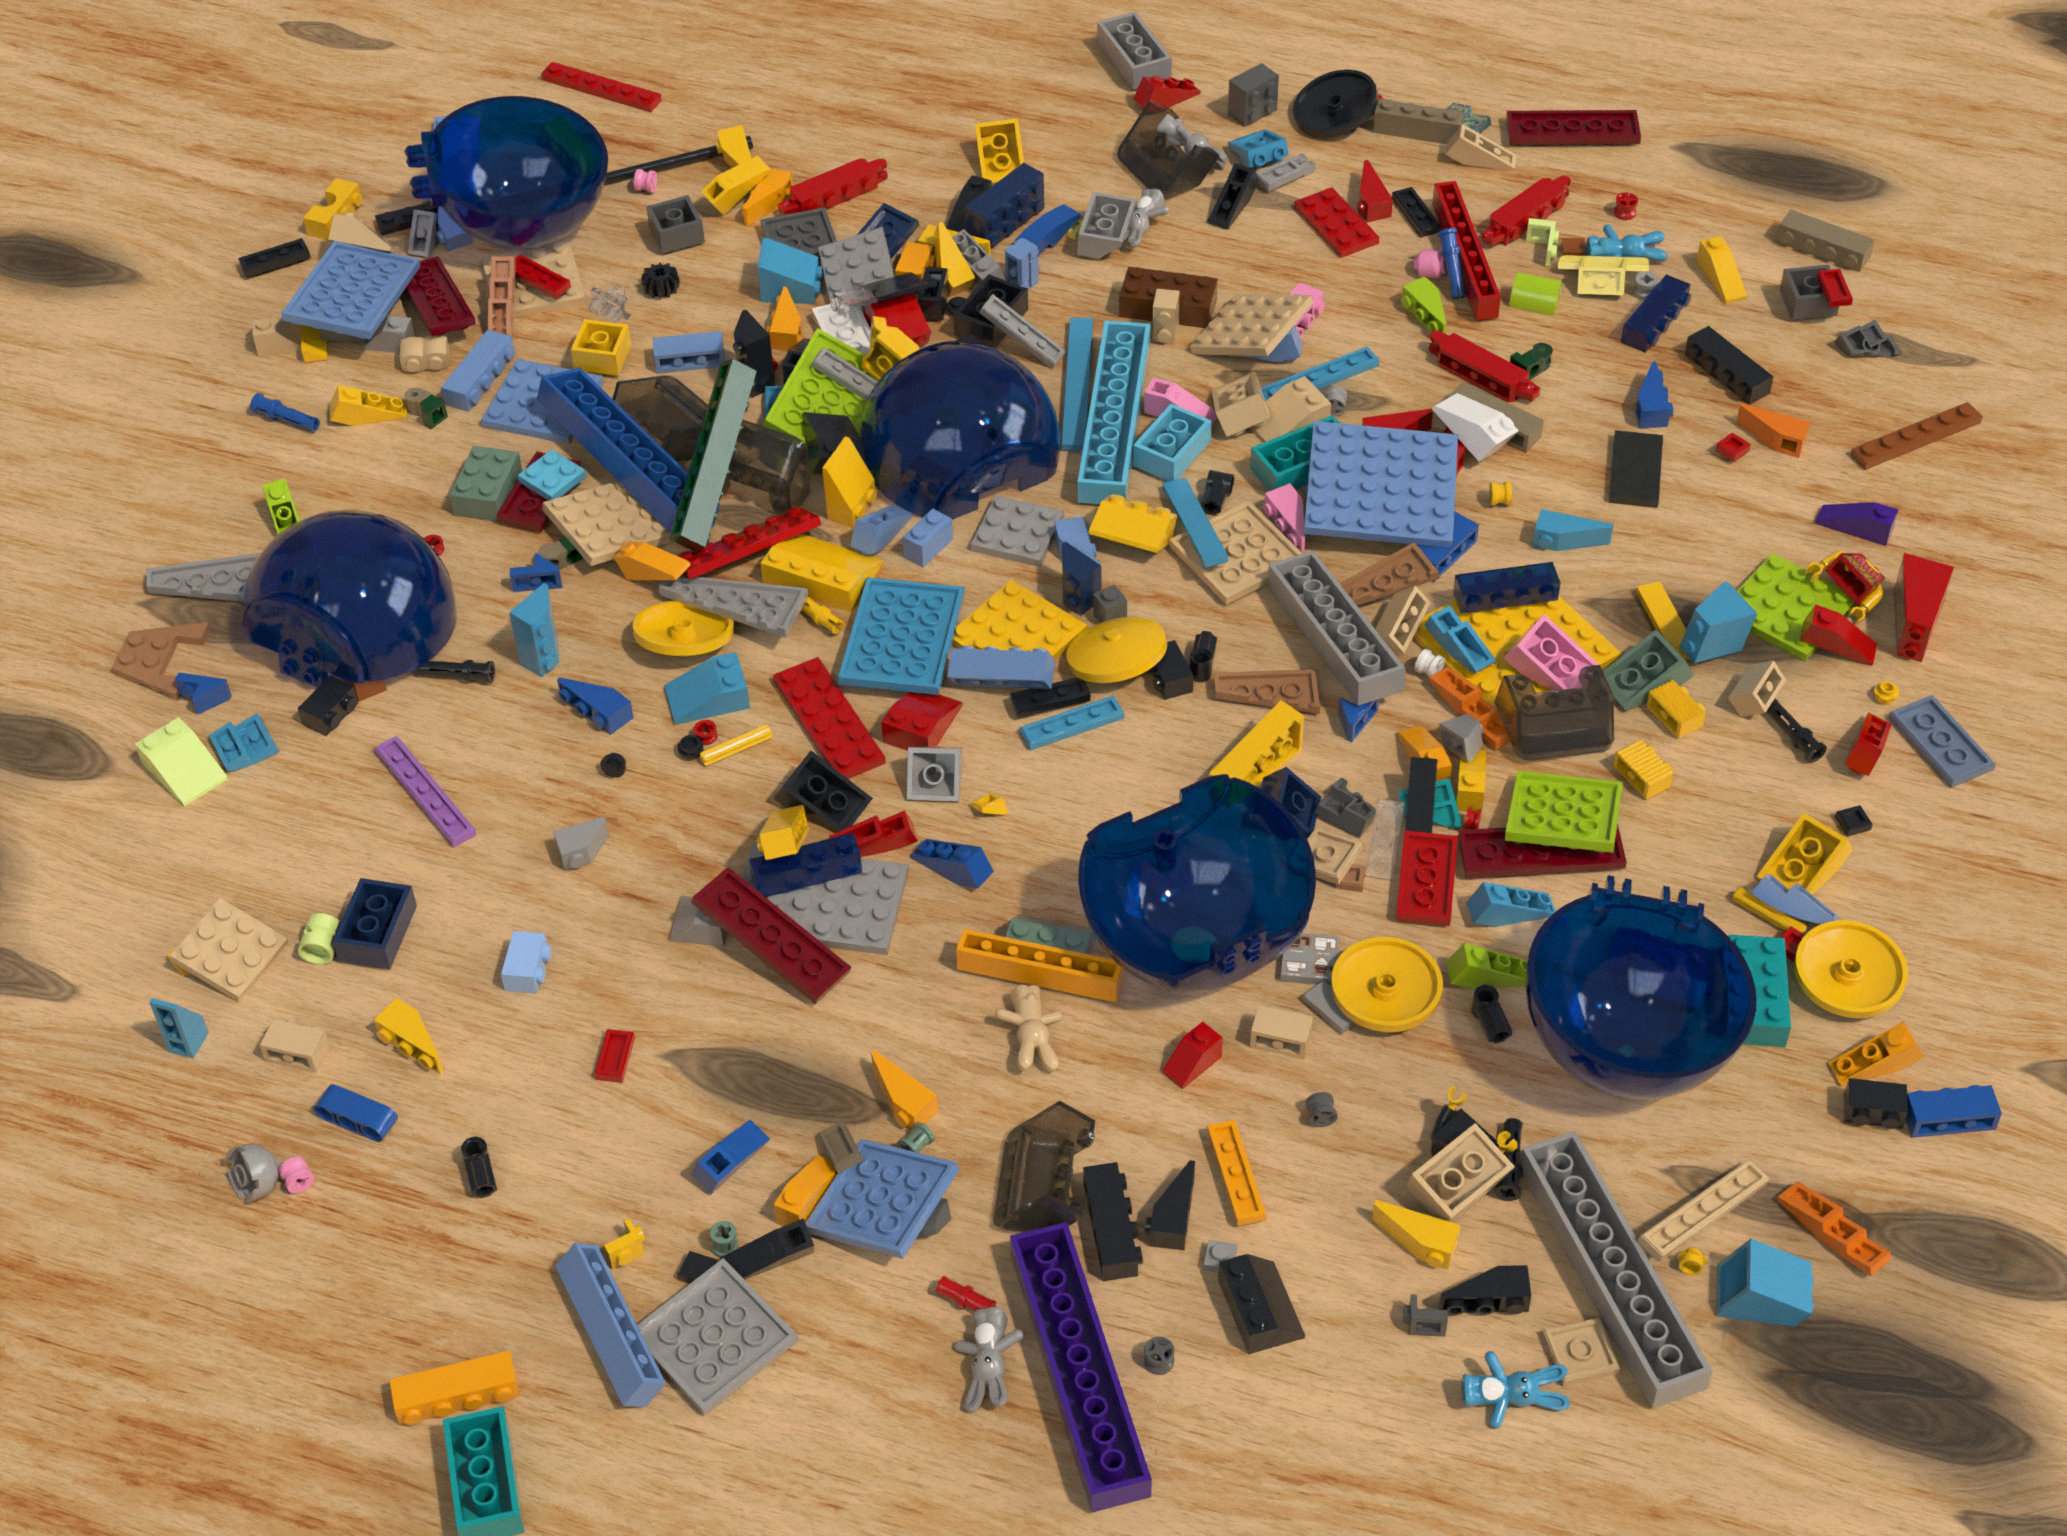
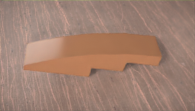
(502, 295)

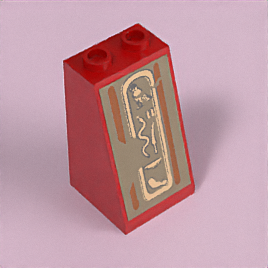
(1918, 602)

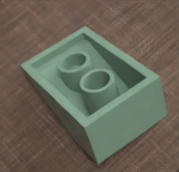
(1643, 669)

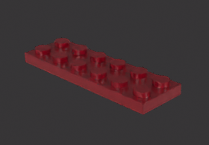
(1573, 127)
(438, 299)
(1490, 855)
(771, 935)

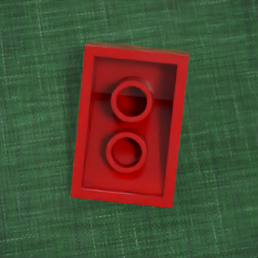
(919, 720)

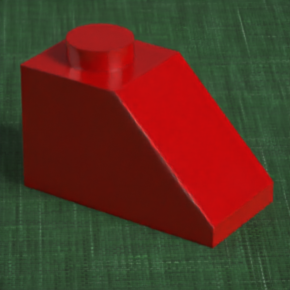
(1194, 1055)

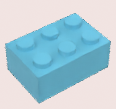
(1172, 443)

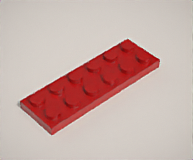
(749, 541)
(829, 718)

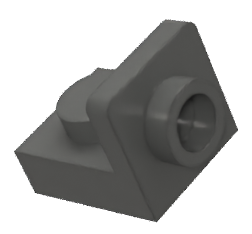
(1424, 1321)

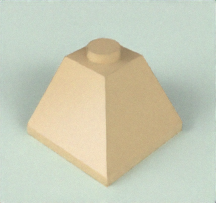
(276, 336)

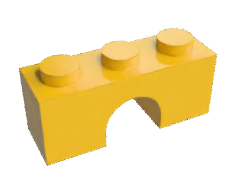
(341, 197)

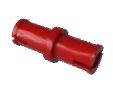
(963, 1295)

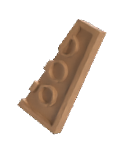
(1391, 575)
(1267, 688)

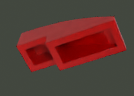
(881, 836)

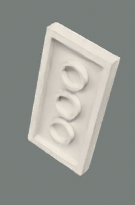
(848, 327)

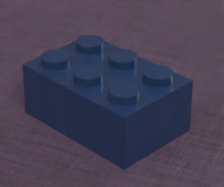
(375, 923)

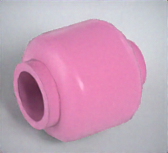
(1430, 264)

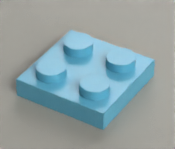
(552, 475)

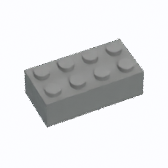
(1133, 48)

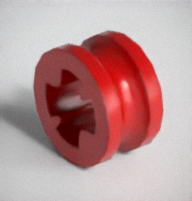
(437, 541)
(710, 727)
(1472, 819)

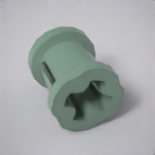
(917, 1138)
(728, 1236)

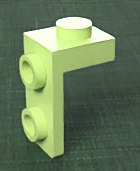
(1543, 232)

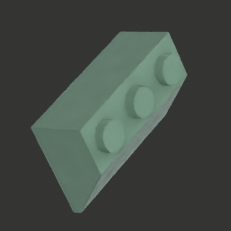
(1051, 933)

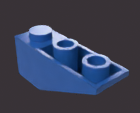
(1652, 401)
(599, 703)
(957, 862)
(729, 1156)

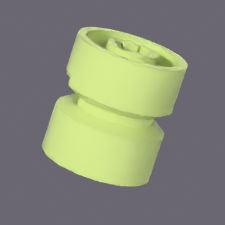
(318, 938)

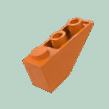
(1776, 430)

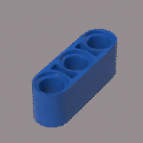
(355, 1113)

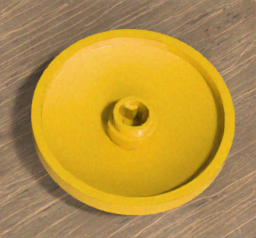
(681, 629)
(1117, 649)
(1850, 969)
(1386, 984)

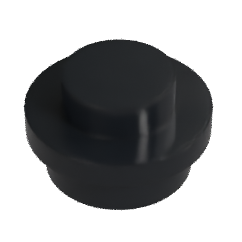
(954, 303)
(690, 747)
(613, 765)

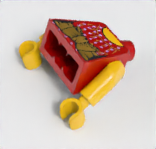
(1855, 576)

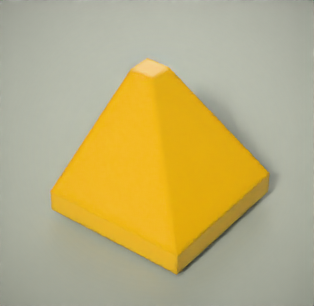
(990, 804)

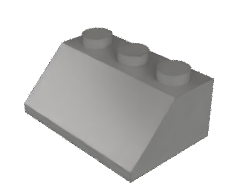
(1104, 224)

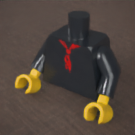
(1453, 1123)

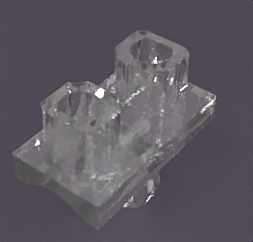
(612, 301)

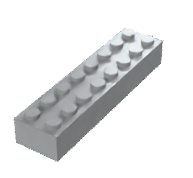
(1336, 628)

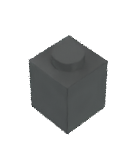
(1109, 604)

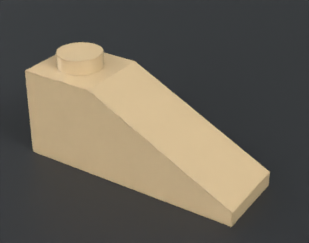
(1476, 150)

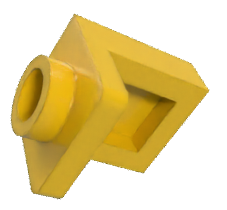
(626, 1248)

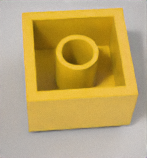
(601, 347)

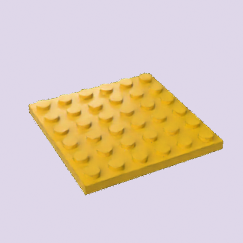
(1502, 629)

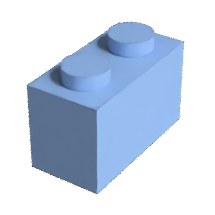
(525, 962)

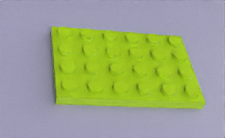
(814, 392)

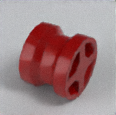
(1625, 206)

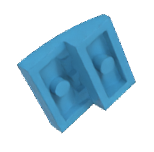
(244, 743)

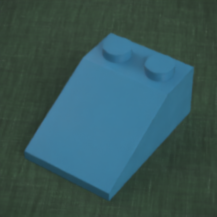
(708, 690)

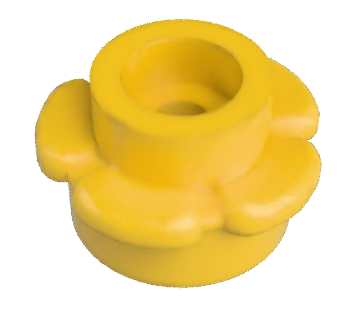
(1886, 692)
(1691, 1261)

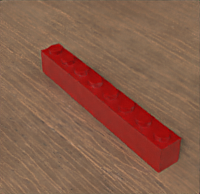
(1475, 270)

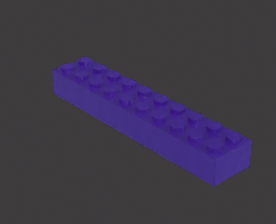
(1080, 1368)

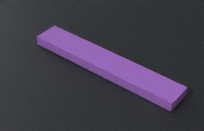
(425, 791)

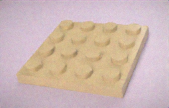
(557, 258)
(1251, 324)
(604, 520)
(1250, 546)

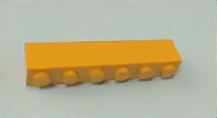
(1039, 965)

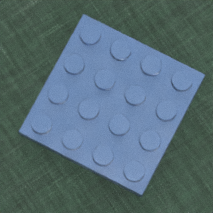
(517, 408)
(882, 1199)

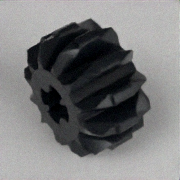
(660, 280)

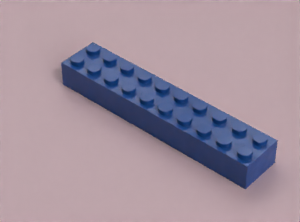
(615, 441)

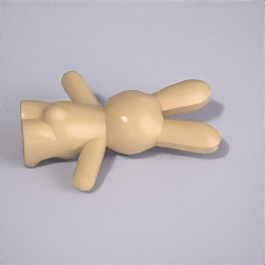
(1032, 1027)

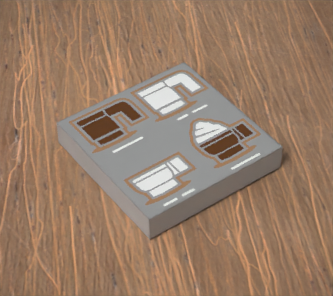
(1310, 959)

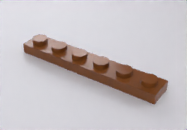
(1916, 435)

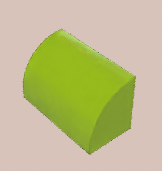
(1535, 293)

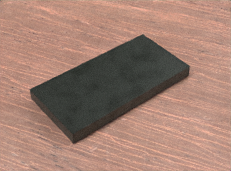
(1636, 468)

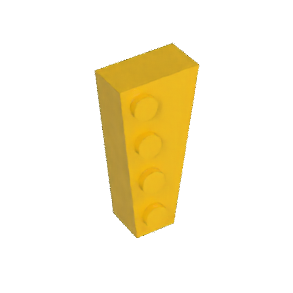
(1265, 747)

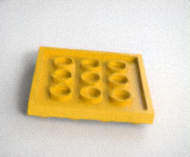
(1020, 621)

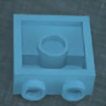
(1259, 148)

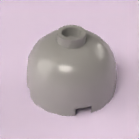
(252, 1171)

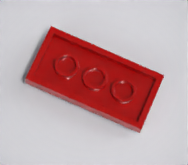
(1336, 222)
(1427, 878)

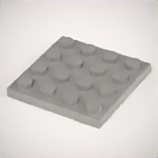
(715, 1336)

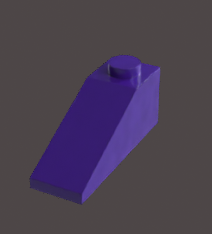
(1862, 520)

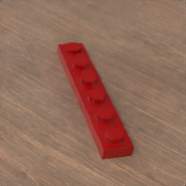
(601, 87)

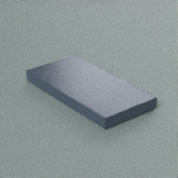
(1941, 741)

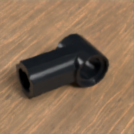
(1217, 488)
(1202, 656)
(1490, 1014)
(478, 1167)

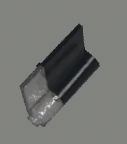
(858, 297)

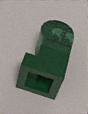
(1535, 360)

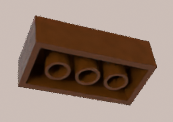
(1196, 298)

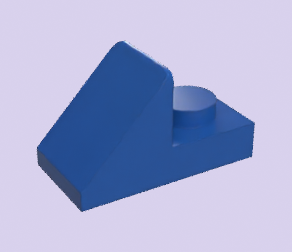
(534, 576)
(203, 690)
(1355, 717)

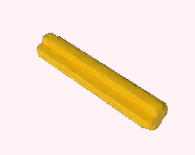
(735, 745)
(1766, 912)

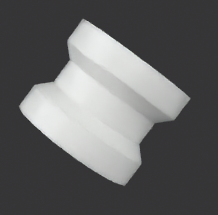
(1429, 663)

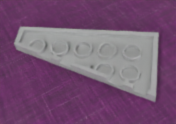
(203, 579)
(750, 603)

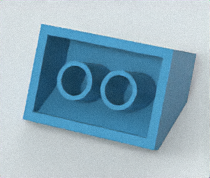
(536, 632)

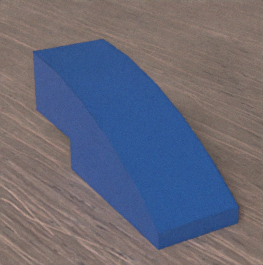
(1050, 227)

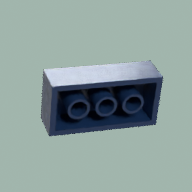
(1006, 205)

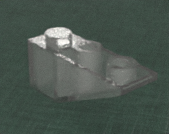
(1385, 839)

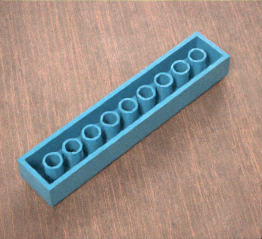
(1114, 411)

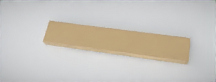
(1703, 1210)

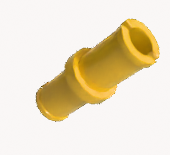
(822, 616)

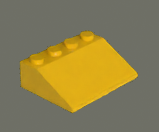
(827, 570)

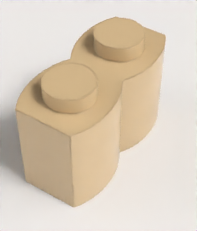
(424, 353)

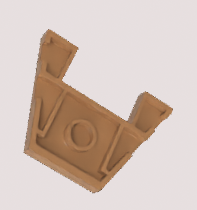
(149, 653)

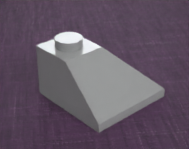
(934, 773)
(694, 926)

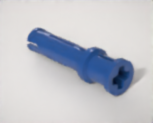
(1450, 252)
(276, 410)

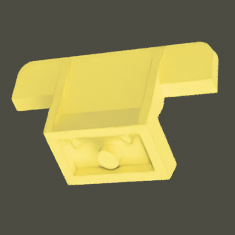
(1601, 273)

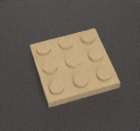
(229, 949)

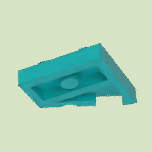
(1445, 805)

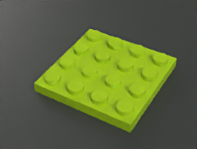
(1784, 600)
(1564, 811)

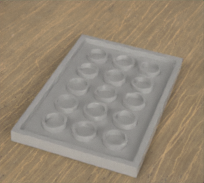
(847, 911)

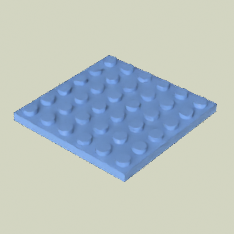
(1381, 484)

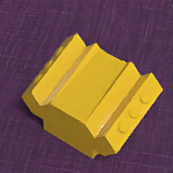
(887, 348)

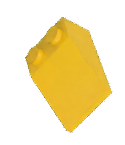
(998, 148)
(847, 485)
(1807, 855)

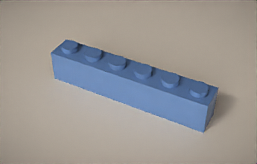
(610, 1325)

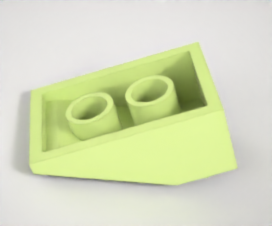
(180, 762)

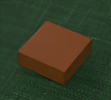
(1573, 246)

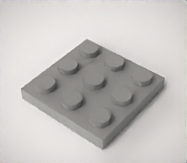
(856, 261)
(1016, 531)

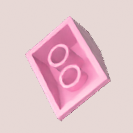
(1548, 656)

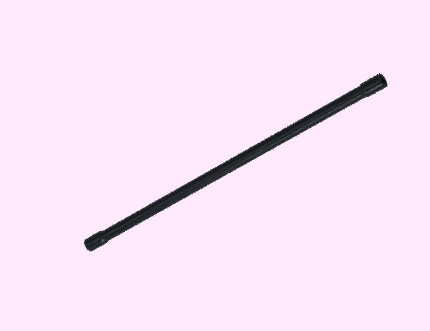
(665, 163)

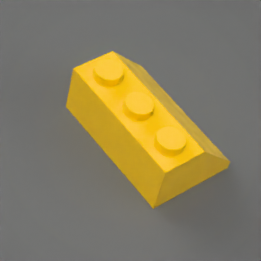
(1133, 523)

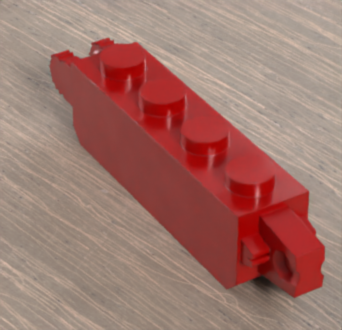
(835, 186)
(1535, 203)
(1482, 368)

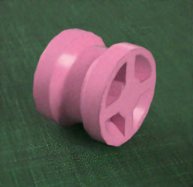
(645, 180)
(296, 1175)

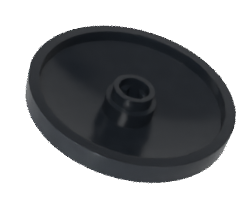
(1335, 103)

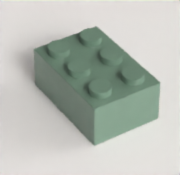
(485, 482)

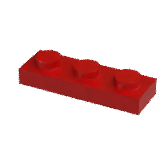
(540, 277)

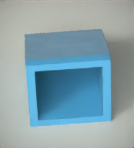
(788, 267)
(1718, 625)
(1764, 1285)

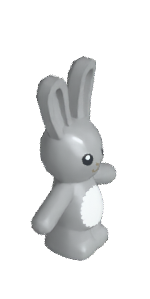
(1178, 135)
(1148, 206)
(988, 1363)

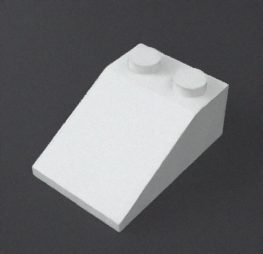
(1477, 425)

